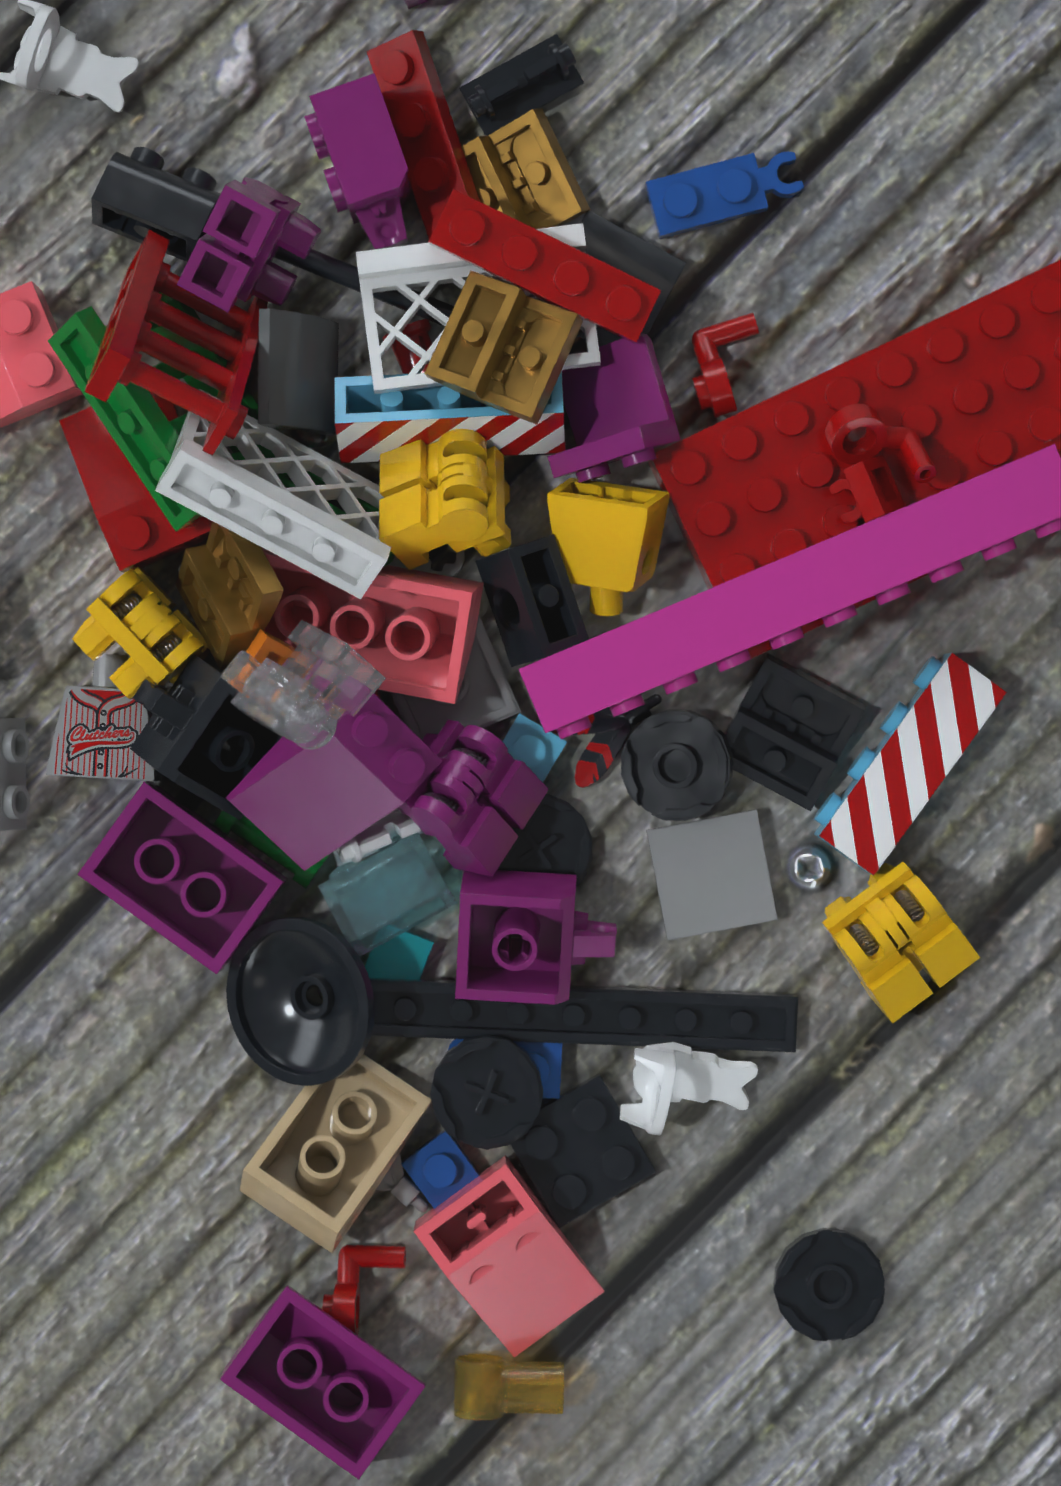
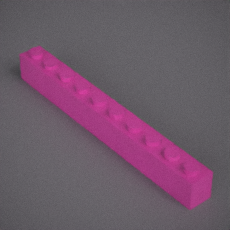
(795, 591)

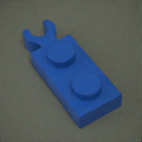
(717, 193)

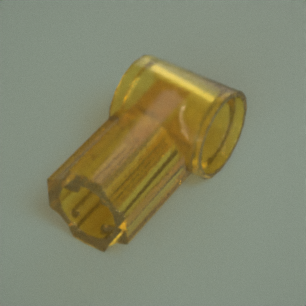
(491, 1386)

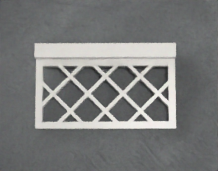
(429, 266)
(283, 520)

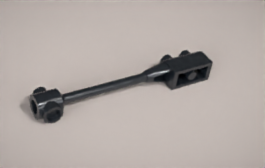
(142, 197)

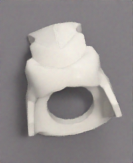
(56, 61)
(675, 1073)

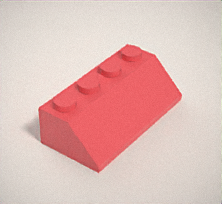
(406, 625)

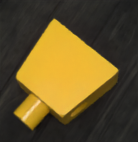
(607, 537)

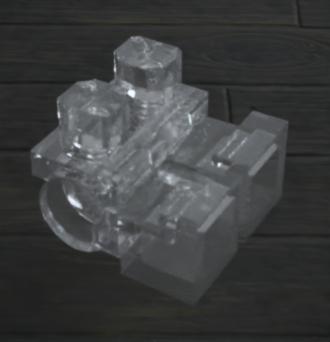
(308, 690)

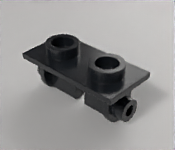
(522, 84)

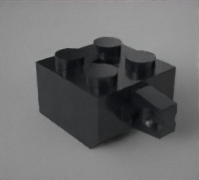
(200, 735)

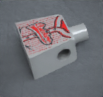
(98, 730)

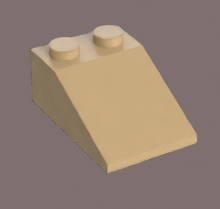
(334, 1150)

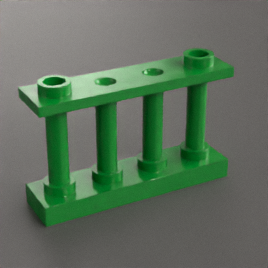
(131, 410)

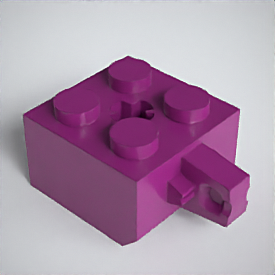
(366, 158)
(552, 932)

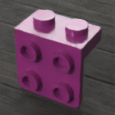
(615, 411)

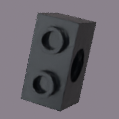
(532, 600)

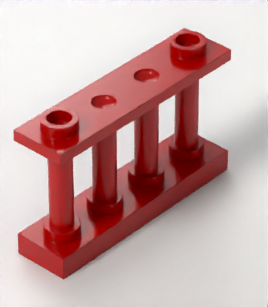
(131, 332)

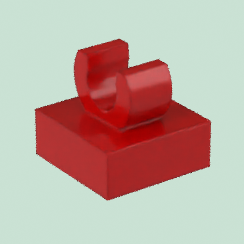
(872, 489)

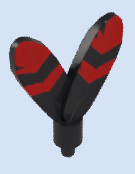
(608, 740)

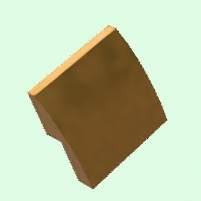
(525, 173)
(503, 347)
(228, 591)

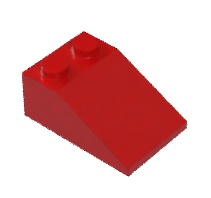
(122, 504)

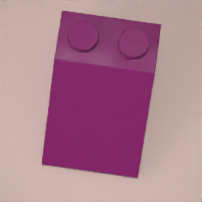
(332, 793)

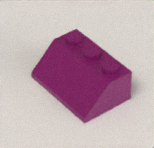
(322, 1381)

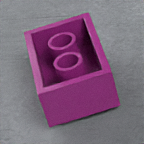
(182, 876)

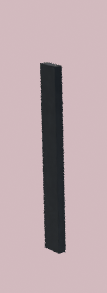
(592, 1016)

